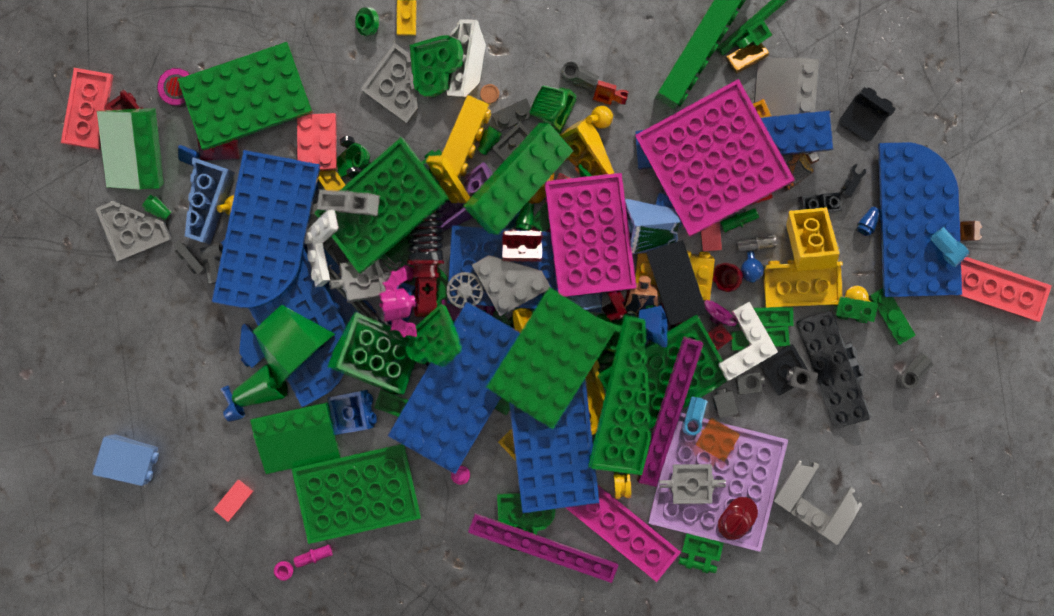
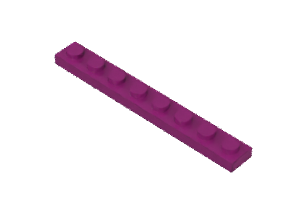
(670, 410)
(542, 548)

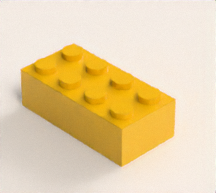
(465, 134)

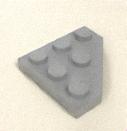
(393, 84)
(130, 230)
(509, 282)

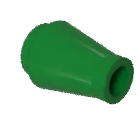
(489, 139)
(155, 206)
(525, 218)

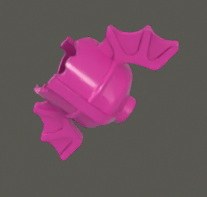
(398, 303)

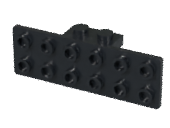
(836, 369)

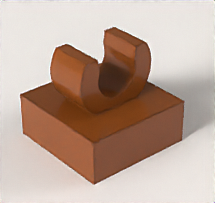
(970, 231)

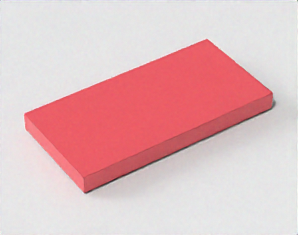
(87, 95)

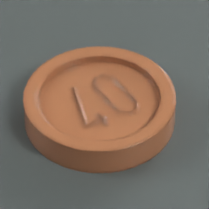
(489, 93)

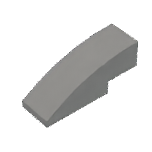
(348, 202)

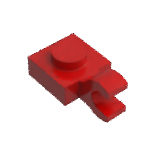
(607, 93)

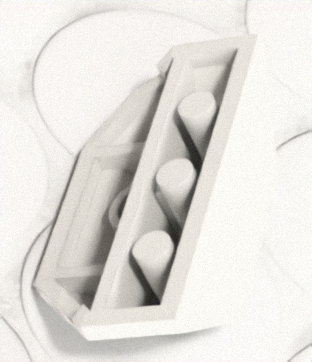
(466, 78)

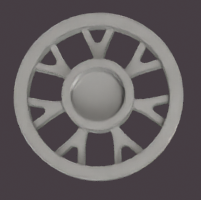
(464, 289)

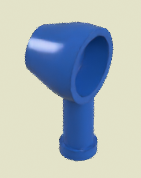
(232, 412)

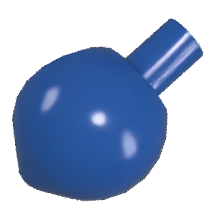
(752, 268)

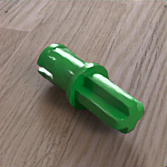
(739, 220)

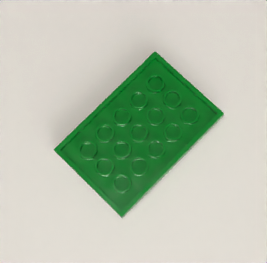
(244, 96)
(405, 200)
(550, 358)
(662, 360)
(356, 493)

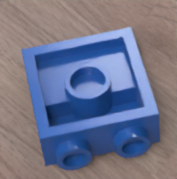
(352, 412)

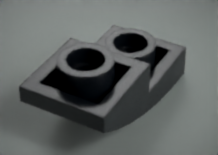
(829, 200)

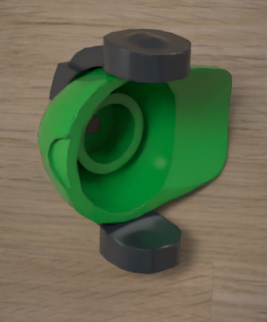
(353, 159)

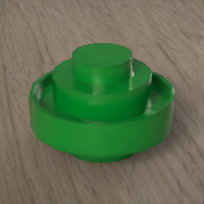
(367, 21)

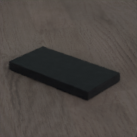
(676, 282)

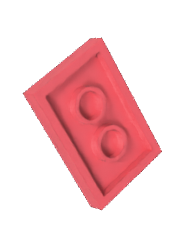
(318, 140)

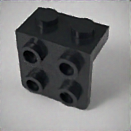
(866, 113)

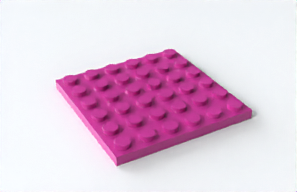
(714, 158)

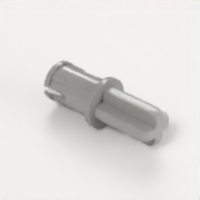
(757, 243)

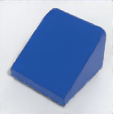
(186, 154)

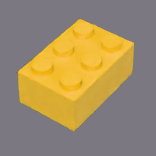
(812, 239)

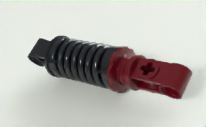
(425, 259)

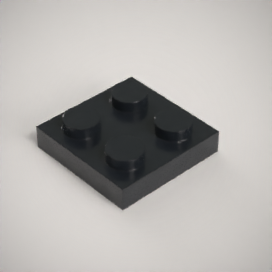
(778, 366)

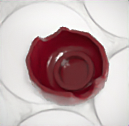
(727, 277)

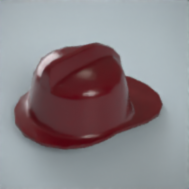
(738, 518)

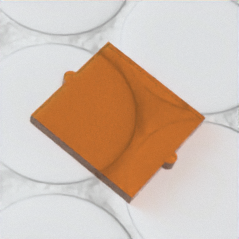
(717, 439)

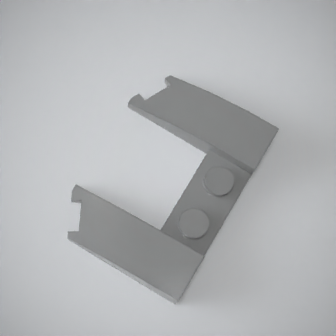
(832, 526)

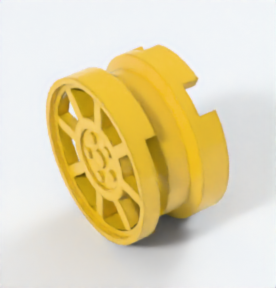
(622, 485)

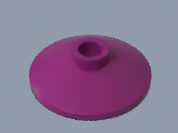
(719, 314)

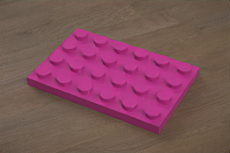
(590, 235)

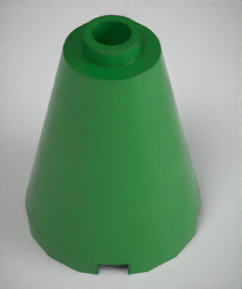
(259, 389)

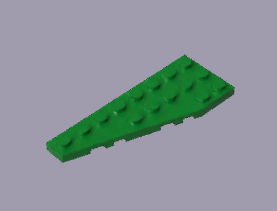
(624, 421)

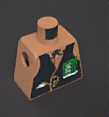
(641, 298)

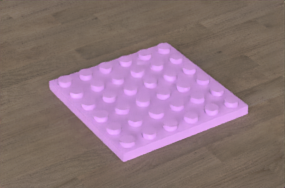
(749, 472)

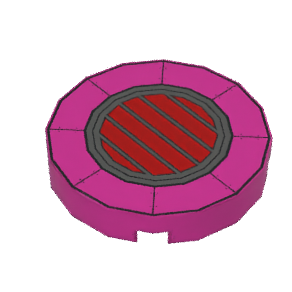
(169, 87)

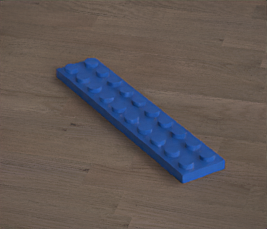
(790, 134)

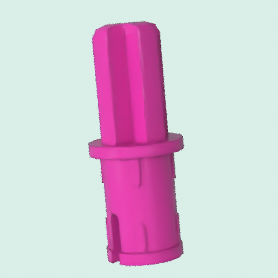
(313, 556)

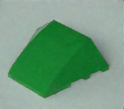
(289, 341)

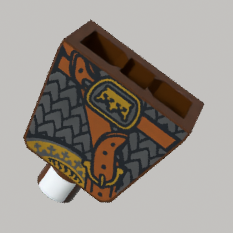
(799, 166)

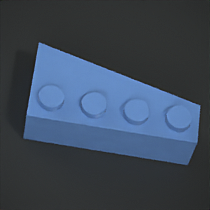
(208, 190)

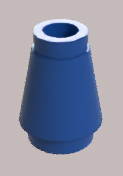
(869, 222)

